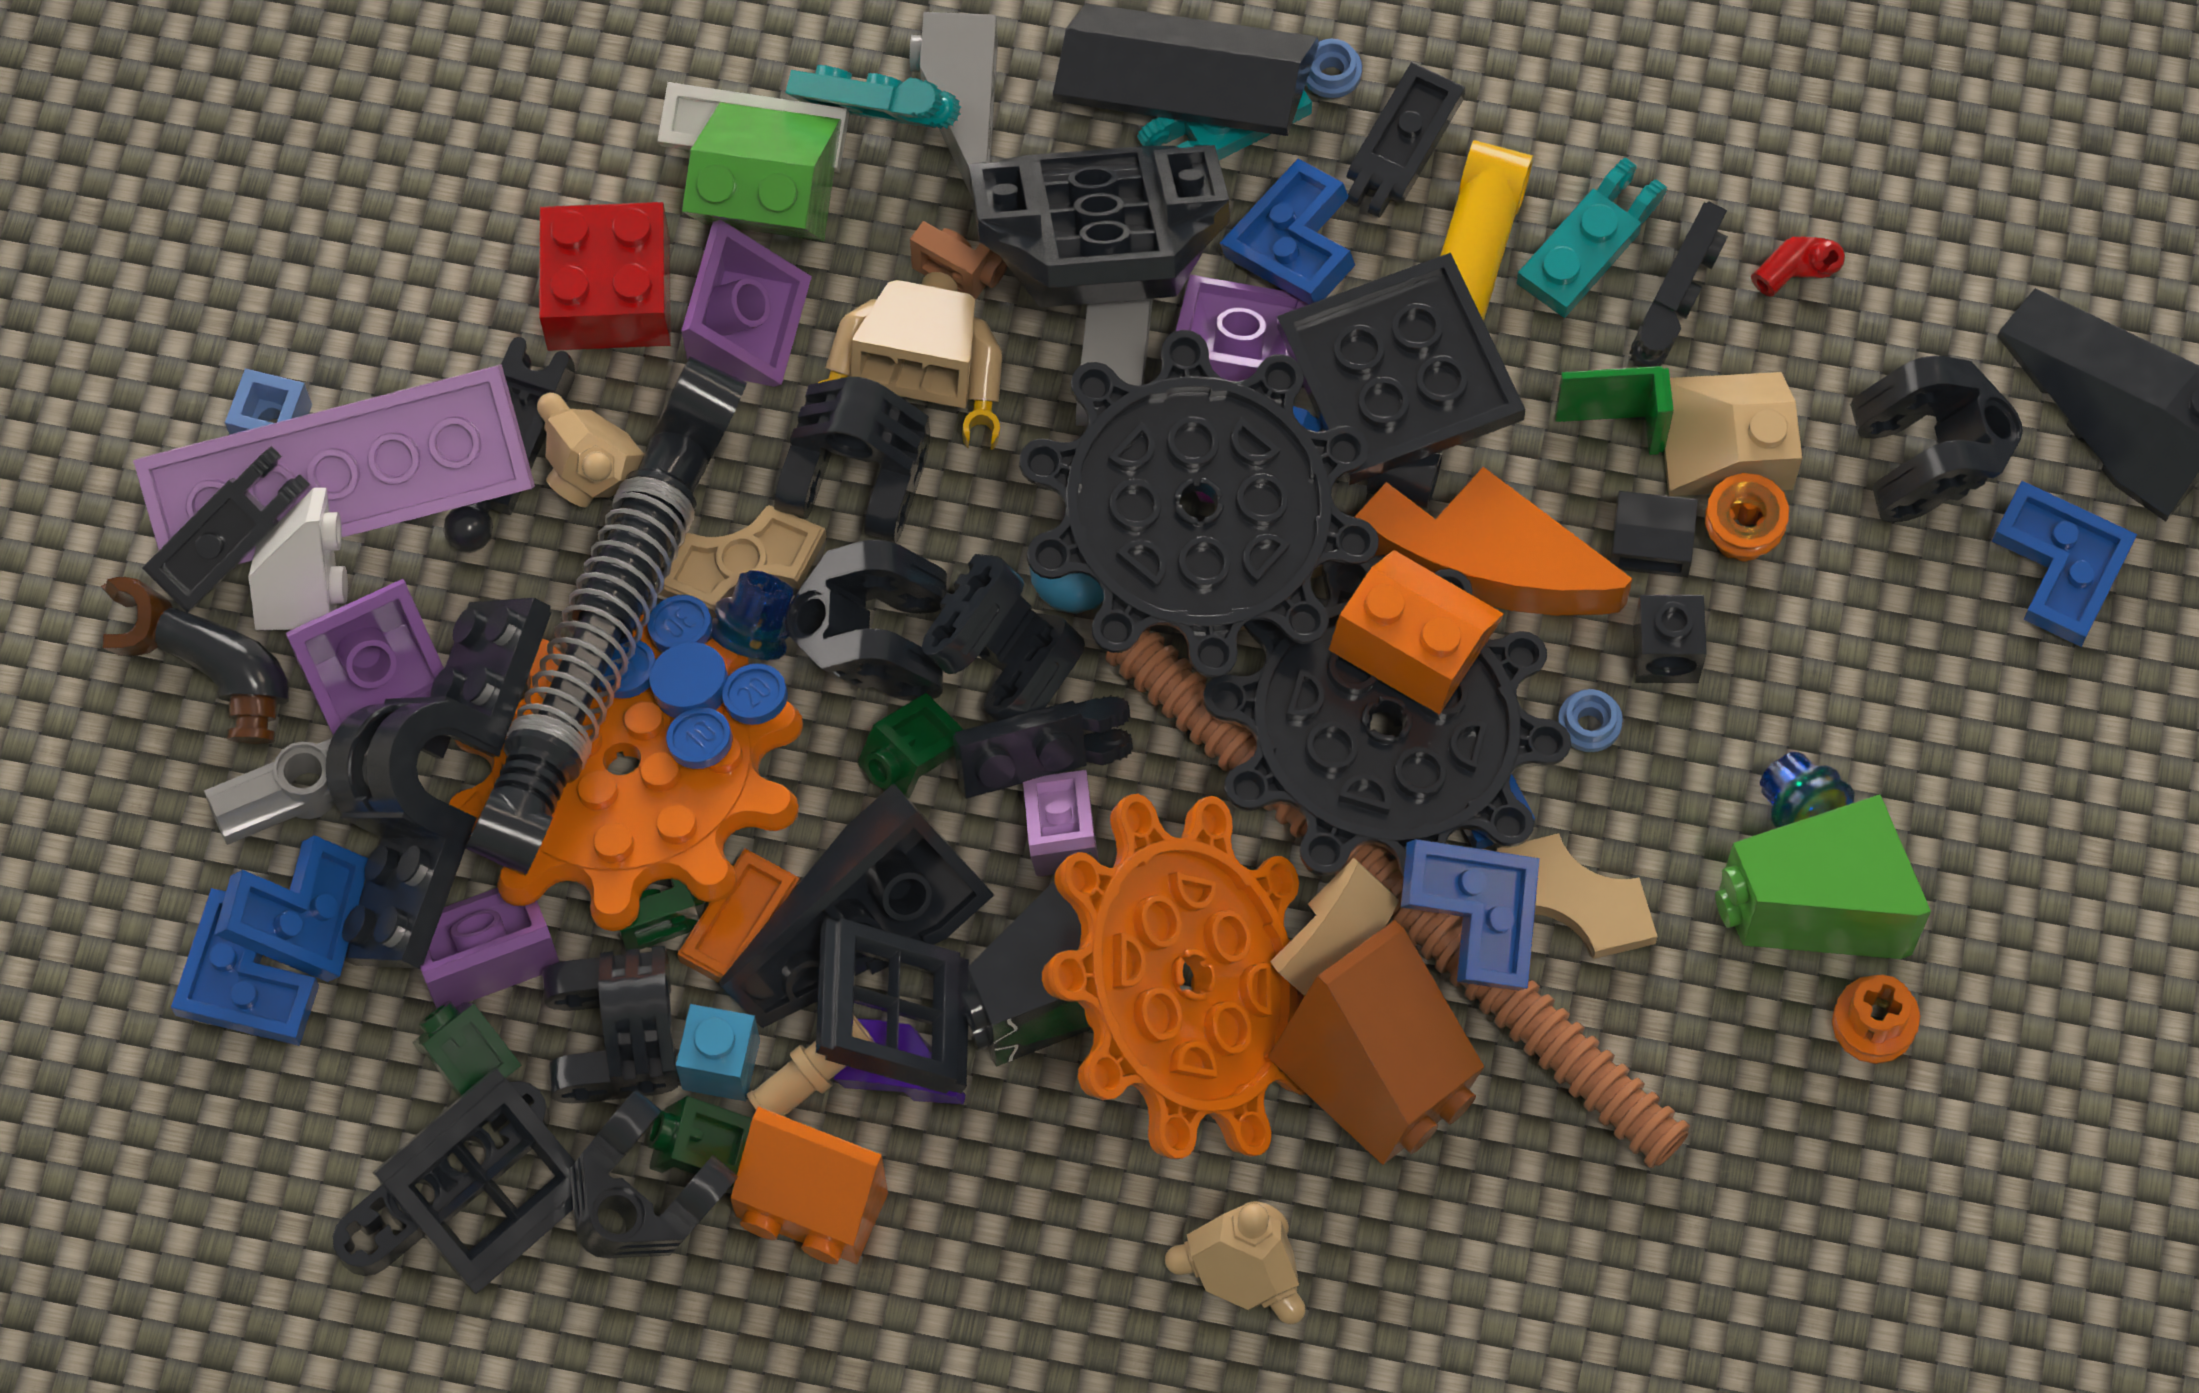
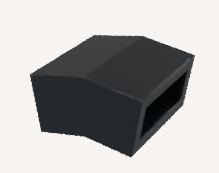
(1653, 533)

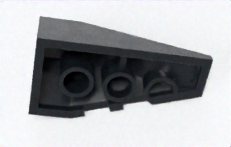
(2119, 394)

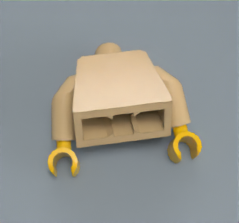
(923, 348)

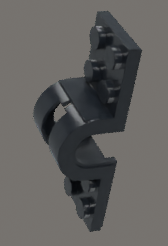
(420, 834)

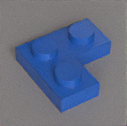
(1281, 235)
(2076, 548)
(1492, 895)
(302, 923)
(236, 992)

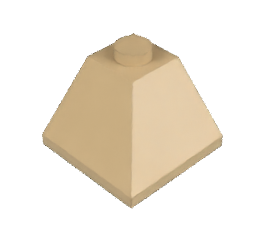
(1731, 429)

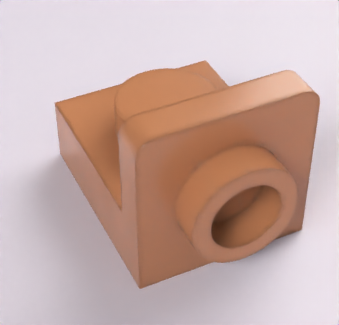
(952, 254)

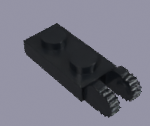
(1678, 290)
(221, 534)
(1041, 744)

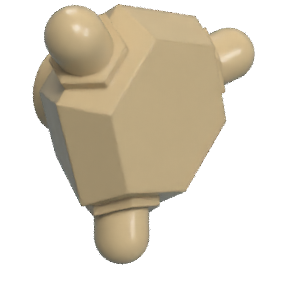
(585, 451)
(1244, 1260)

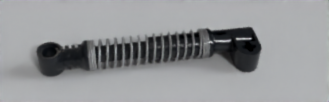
(651, 512)

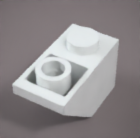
(296, 569)

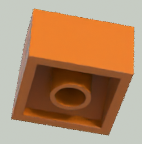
(1413, 630)
(808, 1188)

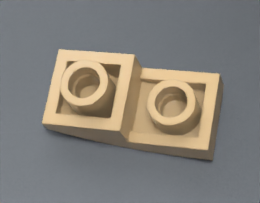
(1346, 916)

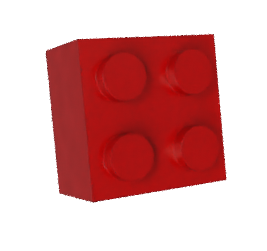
(605, 276)

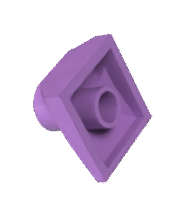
(1235, 323)

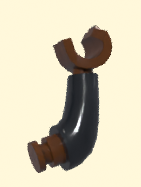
(237, 664)

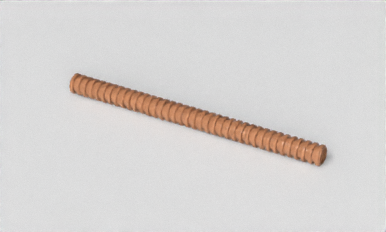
(1439, 935)

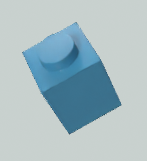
(718, 1052)

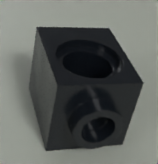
(1669, 638)

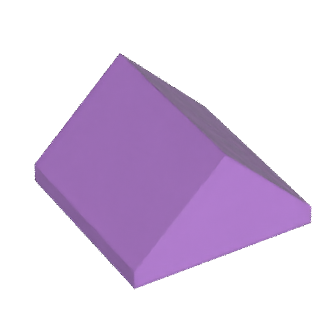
(744, 308)
(366, 653)
(486, 948)

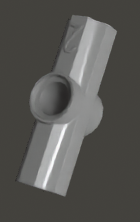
(266, 794)

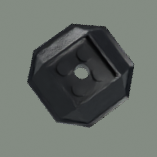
(1101, 220)

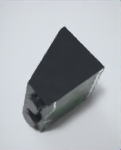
(1006, 994)

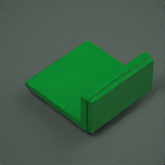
(1619, 395)

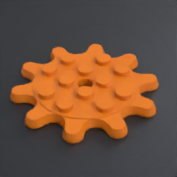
(654, 821)
(1139, 925)

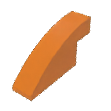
(1503, 547)

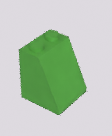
(763, 171)
(1826, 886)

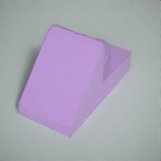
(1058, 819)

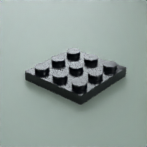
(1403, 365)

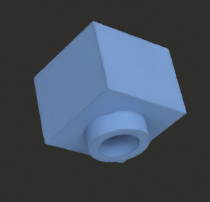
(265, 398)

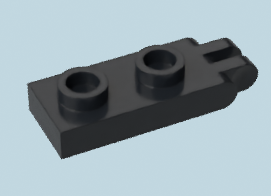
(1403, 138)

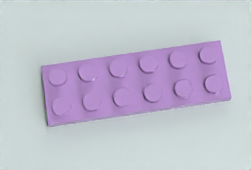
(375, 456)

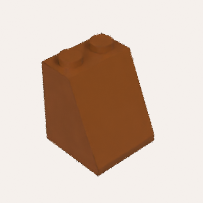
(1380, 1047)

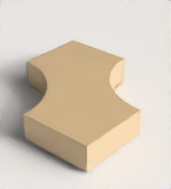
(771, 544)
(1601, 910)

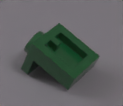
(908, 744)
(662, 916)
(463, 1045)
(694, 1131)

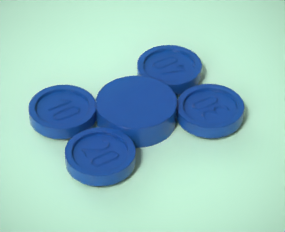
(694, 682)

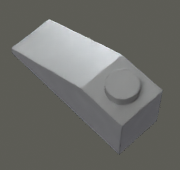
(961, 58)

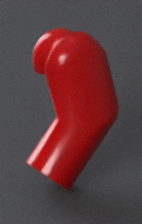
(1798, 258)

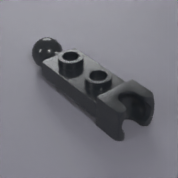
(471, 526)

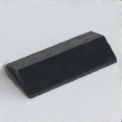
(1184, 68)

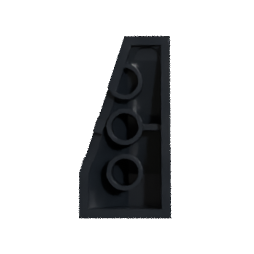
(878, 872)

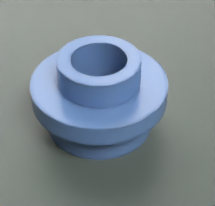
(1338, 55)
(1594, 704)

